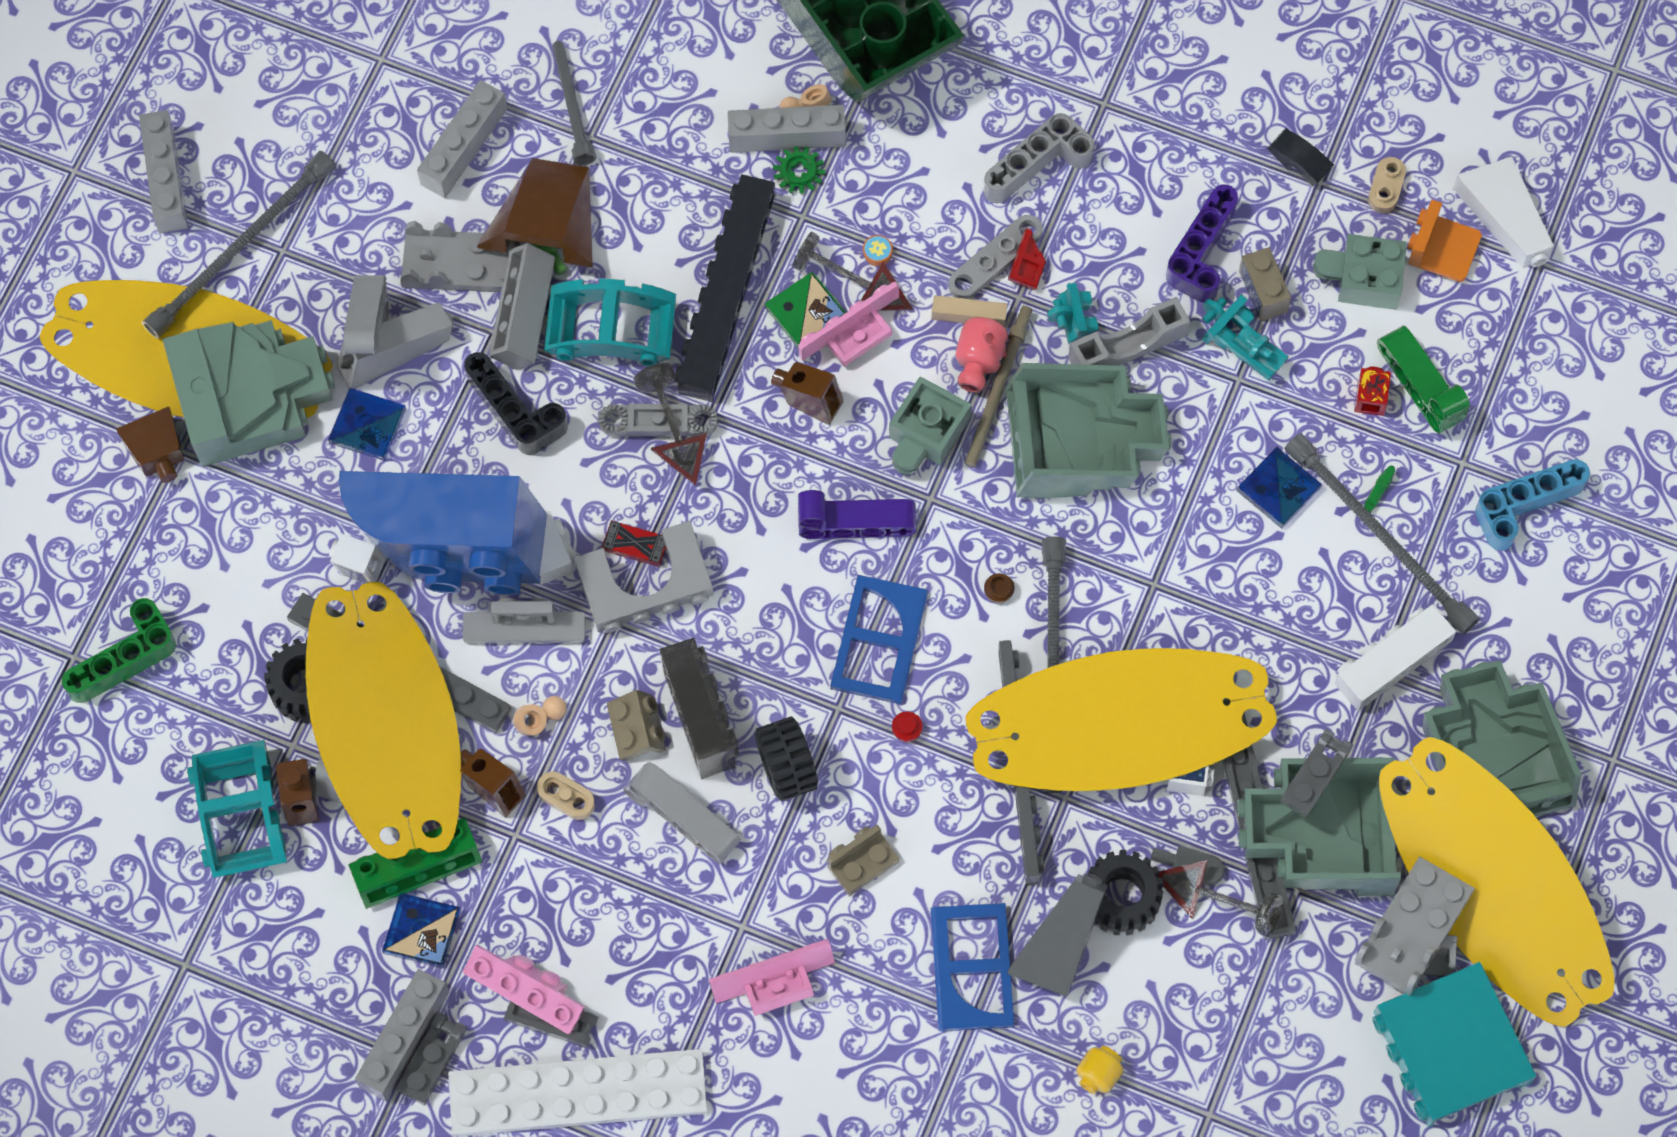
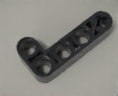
(508, 401)

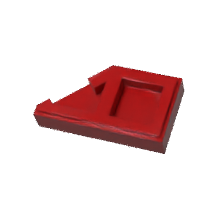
(1027, 263)

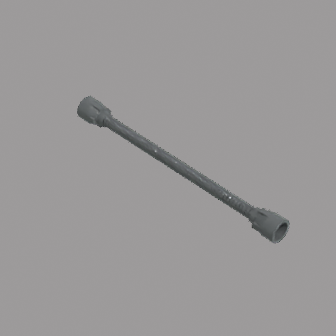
(163, 317)
(1053, 557)
(1459, 613)

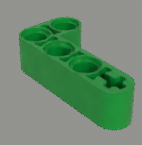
(1422, 381)
(116, 655)

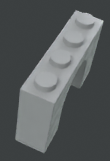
(613, 606)

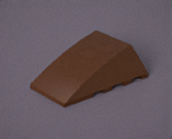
(546, 209)

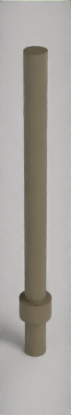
(1016, 337)

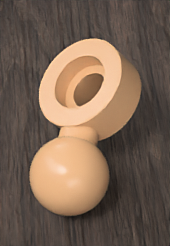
(813, 96)
(552, 708)

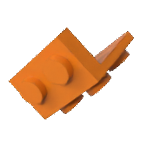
(1443, 244)

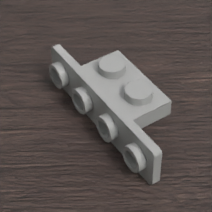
(523, 623)

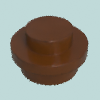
(999, 588)

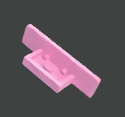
(854, 331)
(774, 980)
(526, 986)

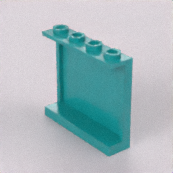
(1452, 1044)

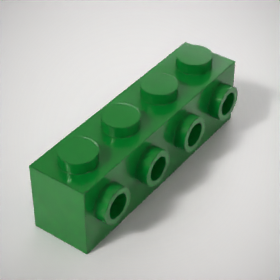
(385, 879)

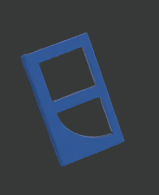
(910, 605)
(952, 1009)

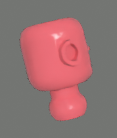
(980, 351)

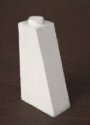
(1507, 210)

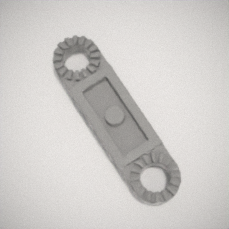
(993, 258)
(651, 420)

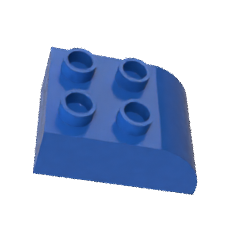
(451, 526)

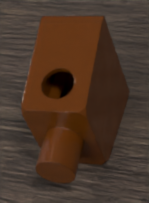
(810, 391)
(154, 444)
(491, 780)
(297, 788)

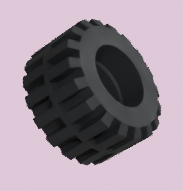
(279, 674)
(786, 758)
(1144, 877)

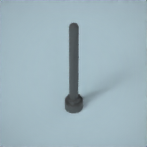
(582, 150)

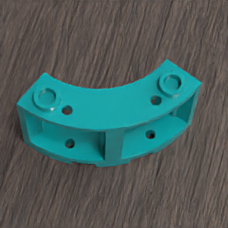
(611, 293)
(227, 764)

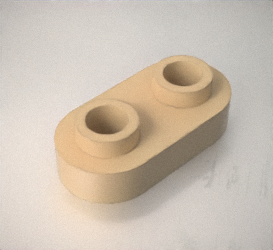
(1388, 183)
(567, 795)

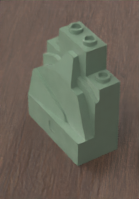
(245, 387)
(1081, 429)
(1507, 734)
(1339, 843)

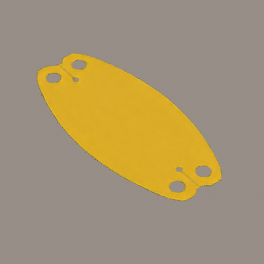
(123, 353)
(383, 719)
(1120, 719)
(1526, 898)

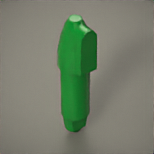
(1381, 485)

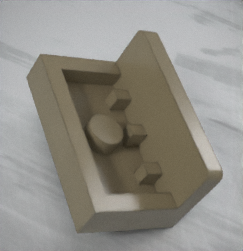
(636, 725)

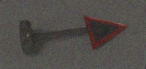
(881, 277)
(682, 454)
(1185, 886)

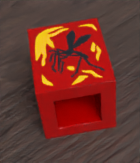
(1372, 391)

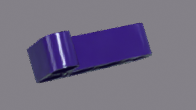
(1206, 239)
(854, 517)

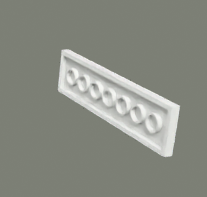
(577, 1092)

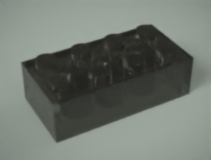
(697, 706)

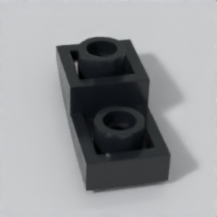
(1303, 156)

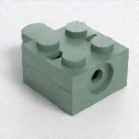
(1367, 270)
(931, 427)

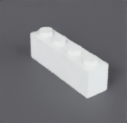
(1394, 657)

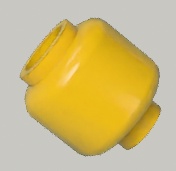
(1099, 1069)

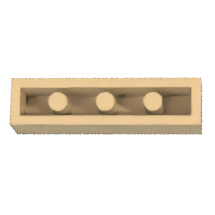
(961, 309)

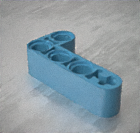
(1534, 497)

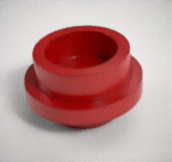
(907, 726)

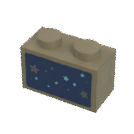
(1264, 284)

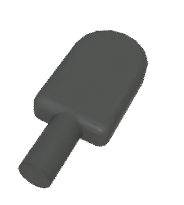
(1214, 869)

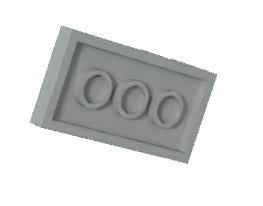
(451, 260)
(1414, 926)

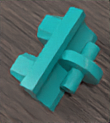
(1069, 313)
(1219, 332)
(1258, 352)

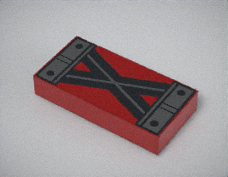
(634, 543)

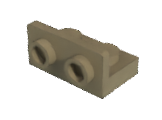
(861, 859)

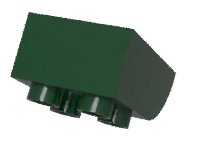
(873, 41)

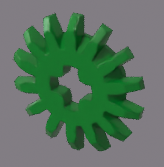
(790, 162)

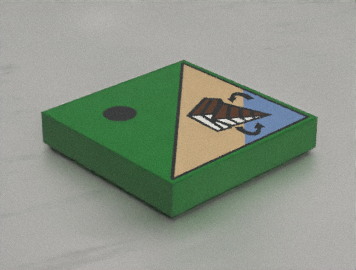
(803, 308)

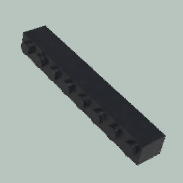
(726, 288)

